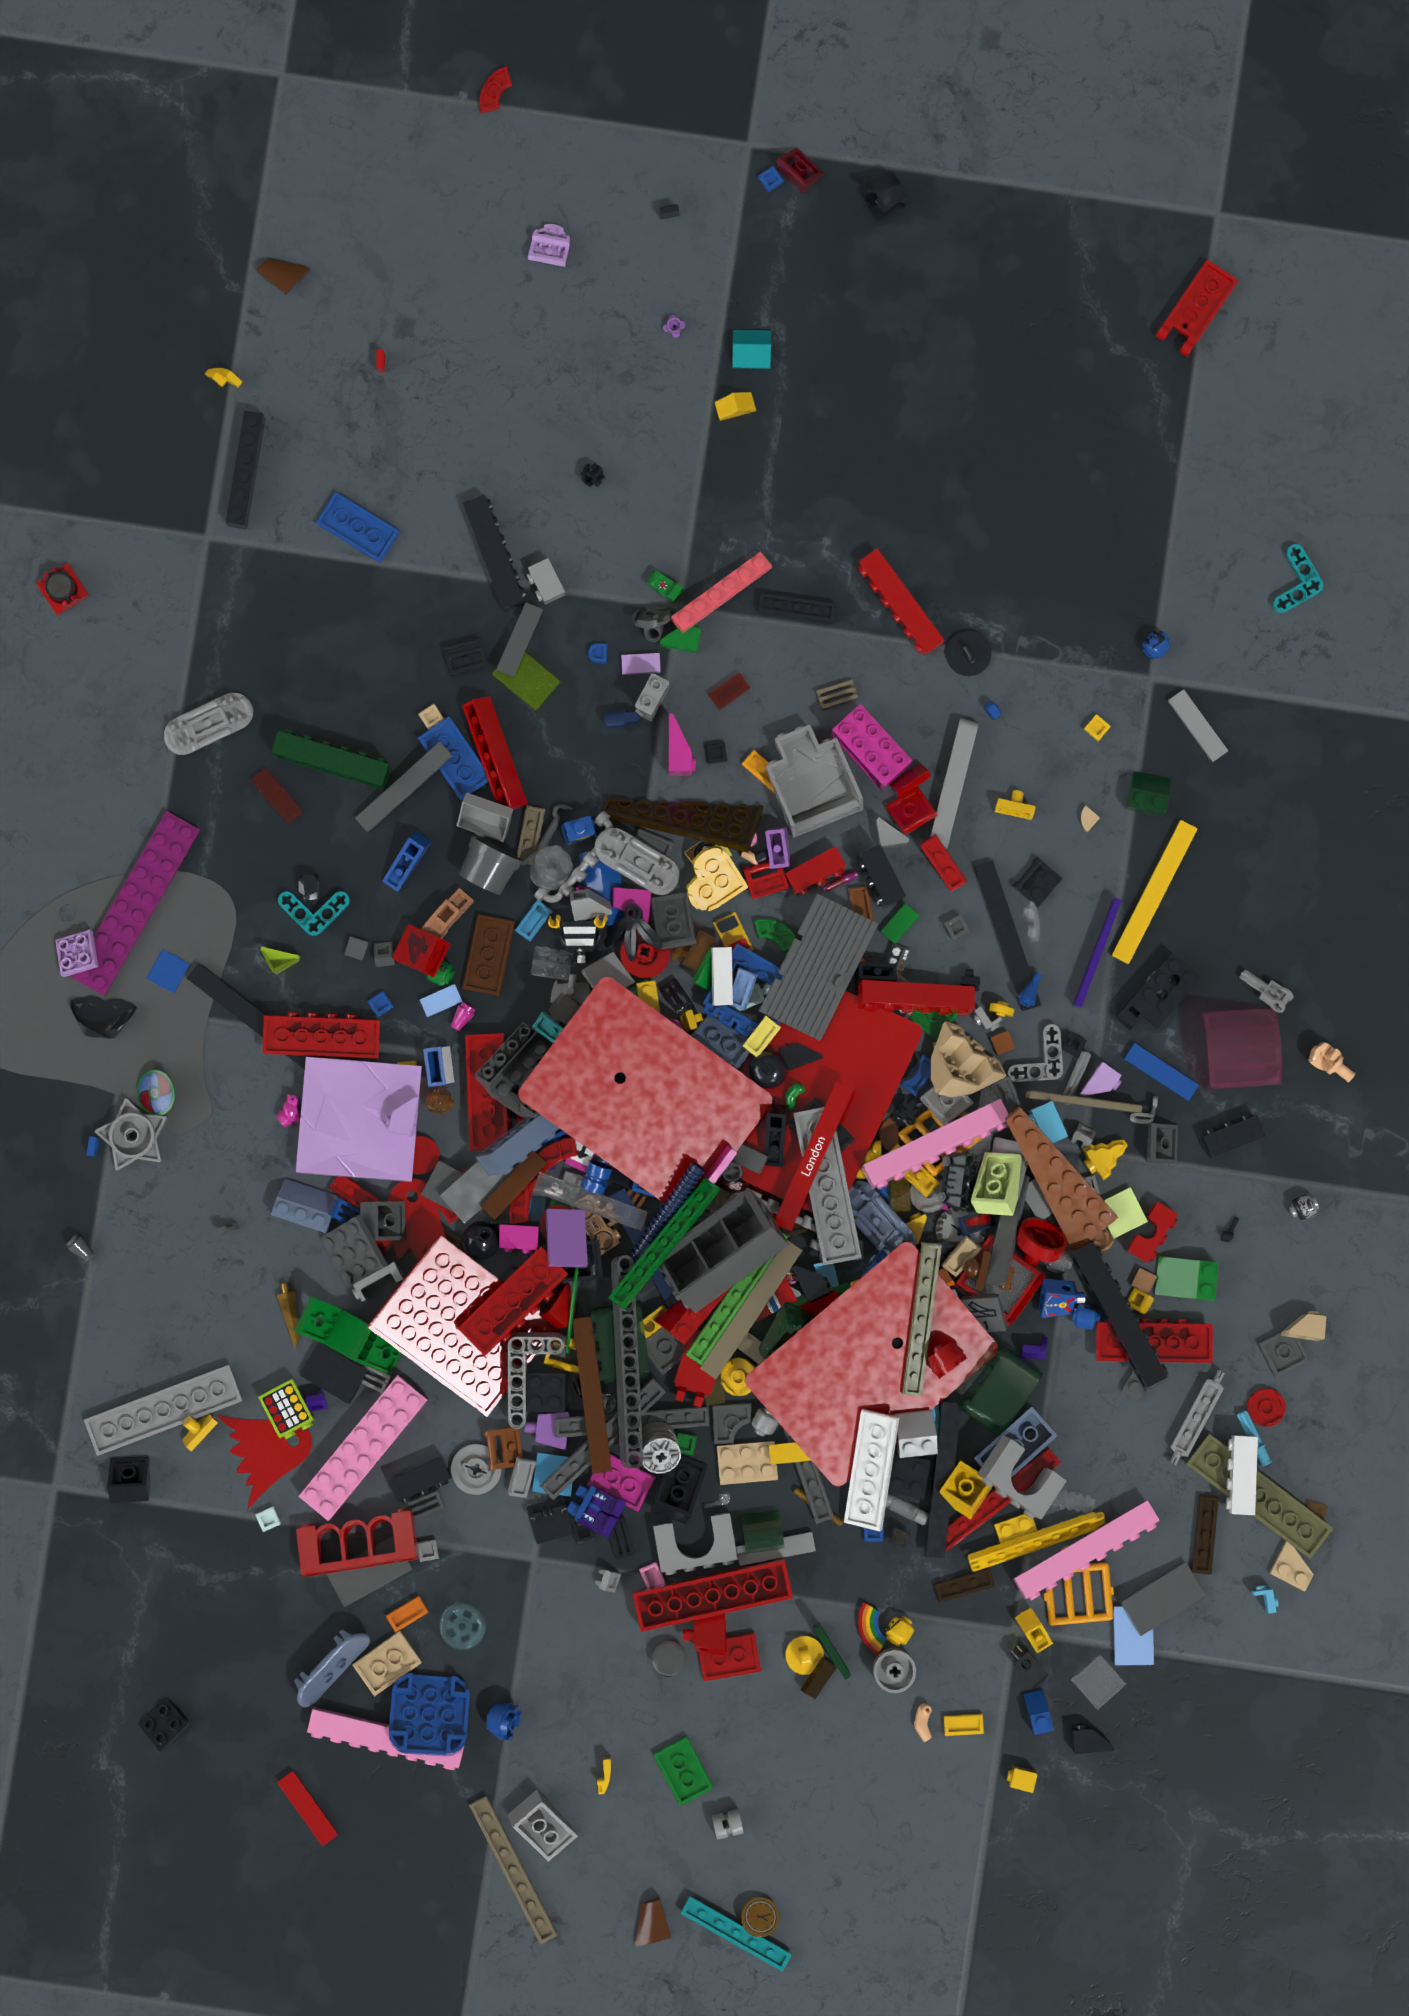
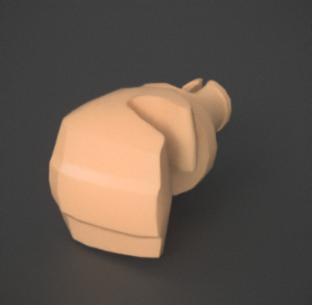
(1330, 1060)

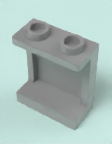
(652, 697)
(392, 1268)

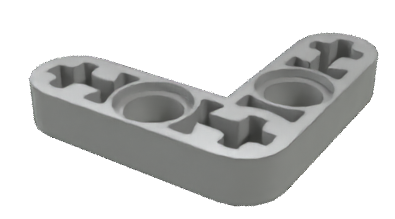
(1043, 1067)

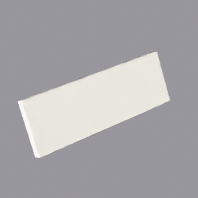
(871, 1469)

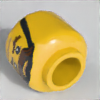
(899, 1631)

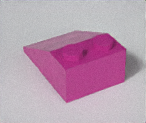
(680, 755)

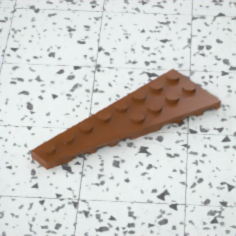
(1071, 1198)

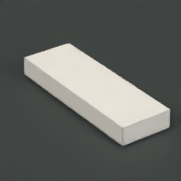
(722, 976)

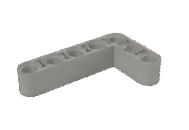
(521, 1370)

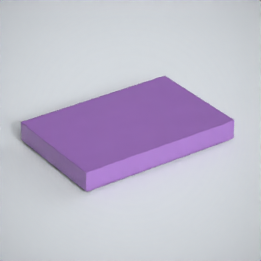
(566, 1238)

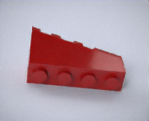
(683, 1322)

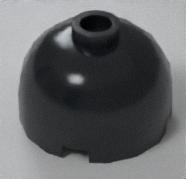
(768, 1069)

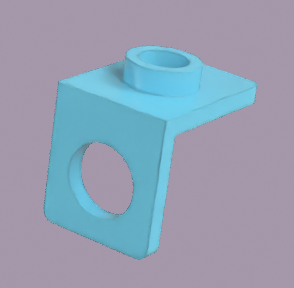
(828, 1271)

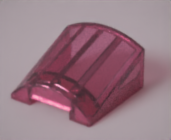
(1243, 1048)

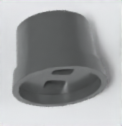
(488, 865)

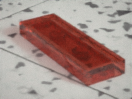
(277, 796)

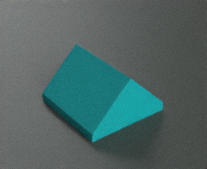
(751, 349)

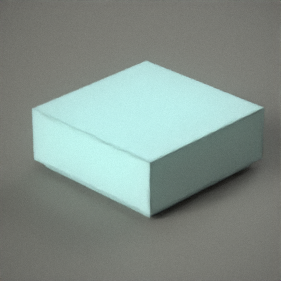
(268, 1519)

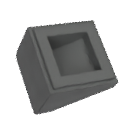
(383, 954)

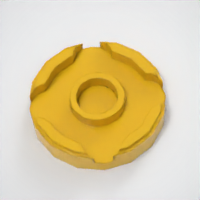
(734, 1376)

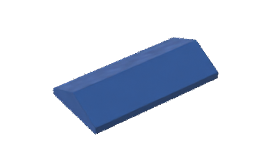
(601, 881)

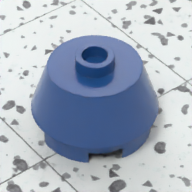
(503, 1719)

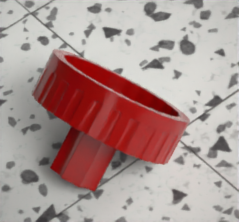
(644, 970)
(1036, 1236)

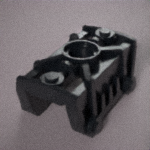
(958, 1180)

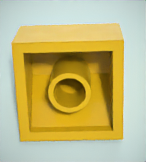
(965, 1490)

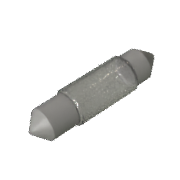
(906, 1509)

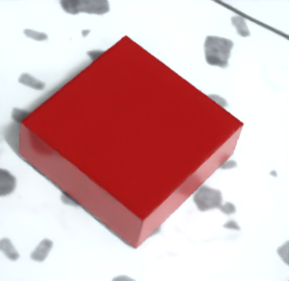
(381, 361)

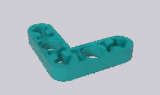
(1305, 581)
(310, 918)

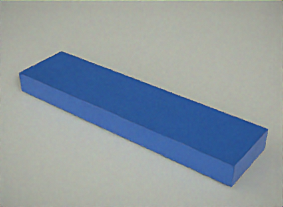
(1161, 1072)

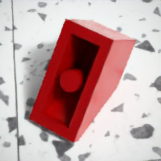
(558, 1307)

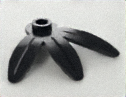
(631, 925)

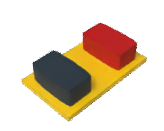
(732, 932)

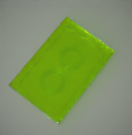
(530, 682)

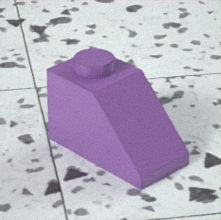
(778, 847)

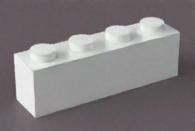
(1242, 1475)

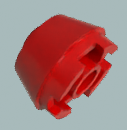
(946, 1358)

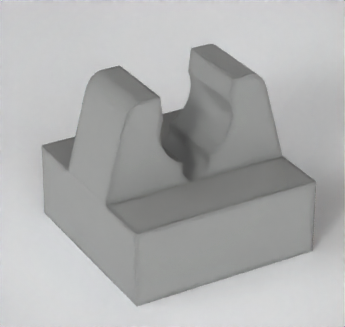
(1083, 1134)
(609, 1580)

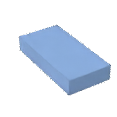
(441, 1000)

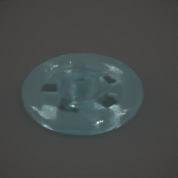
(446, 1624)

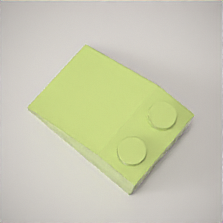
(997, 1184)

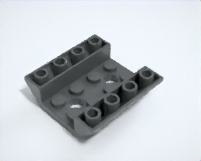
(511, 1067)

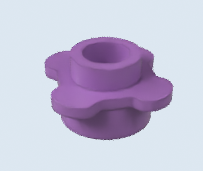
(674, 331)

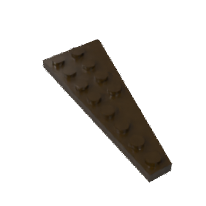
(713, 824)

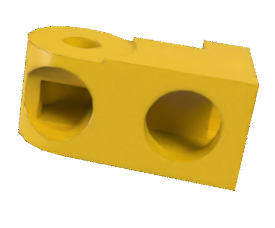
(651, 1326)

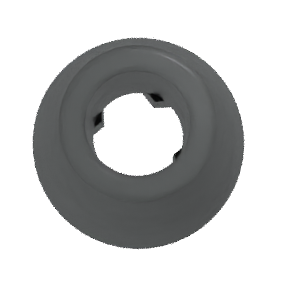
(79, 1247)

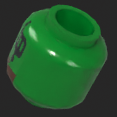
(444, 974)

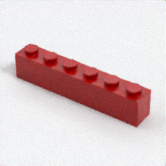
(900, 602)
(494, 753)
(916, 997)

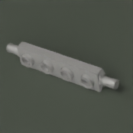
(1196, 1417)

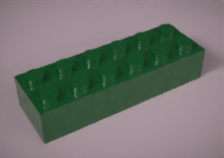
(331, 760)

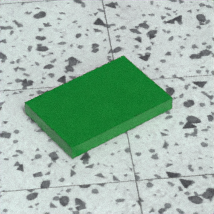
(683, 1770)

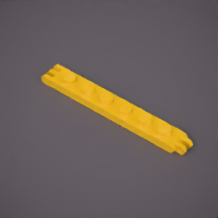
(1036, 1540)

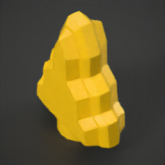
(1103, 1157)

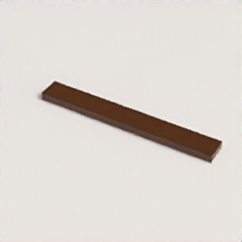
(592, 1395)

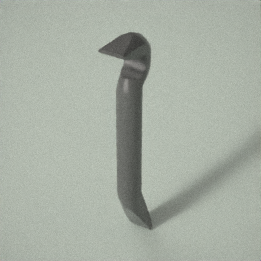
(550, 831)

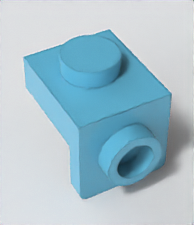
(1270, 1600)

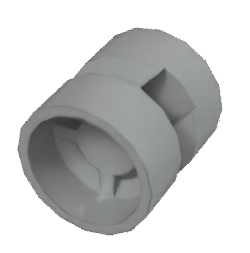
(734, 1821)

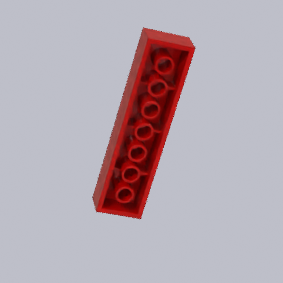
(712, 1594)

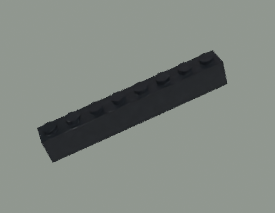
(1119, 1316)

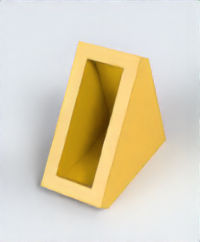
(735, 405)

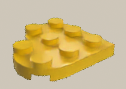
(715, 879)

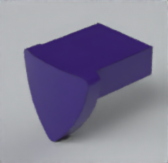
(1035, 1352)

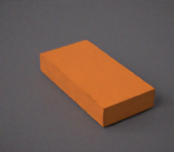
(407, 1613)

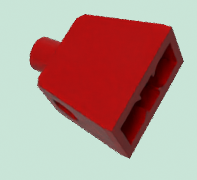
(708, 1635)

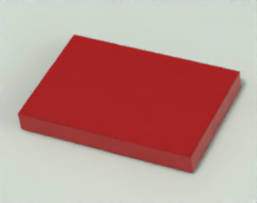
(739, 1659)

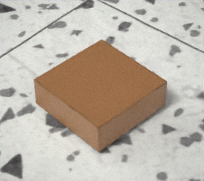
(1143, 1280)

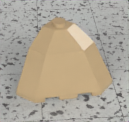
(961, 1065)

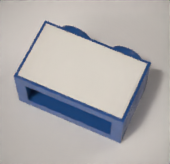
(439, 1066)

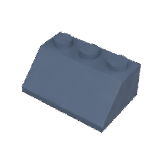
(304, 1206)

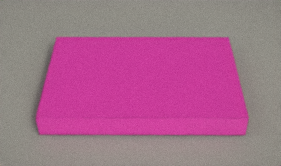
(624, 1483)

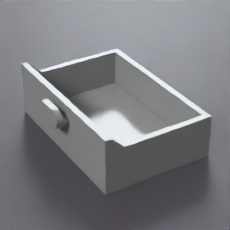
(484, 817)

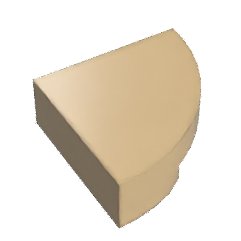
(1088, 818)

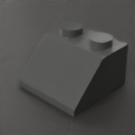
(384, 1219)

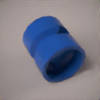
(596, 1175)

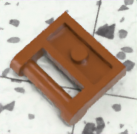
(509, 1445)

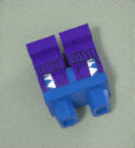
(597, 1510)

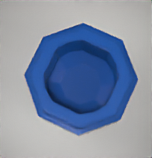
(992, 710)

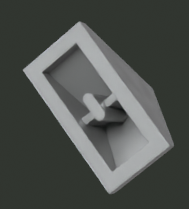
(888, 835)

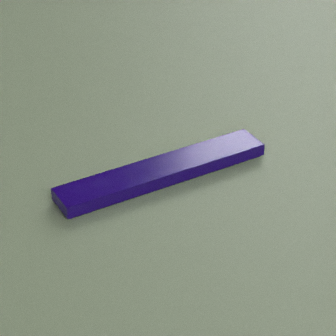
(1097, 952)

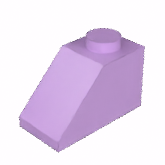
(1101, 1081)
(403, 1118)

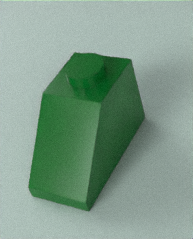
(684, 641)

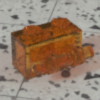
(697, 951)

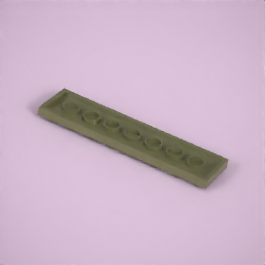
(1272, 1505)

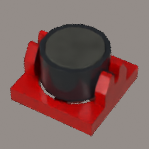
(61, 587)

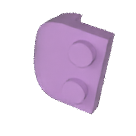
(550, 245)

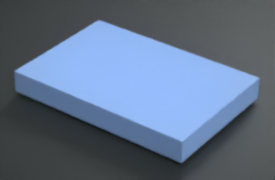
(1128, 1645)

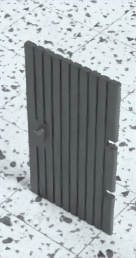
(818, 967)

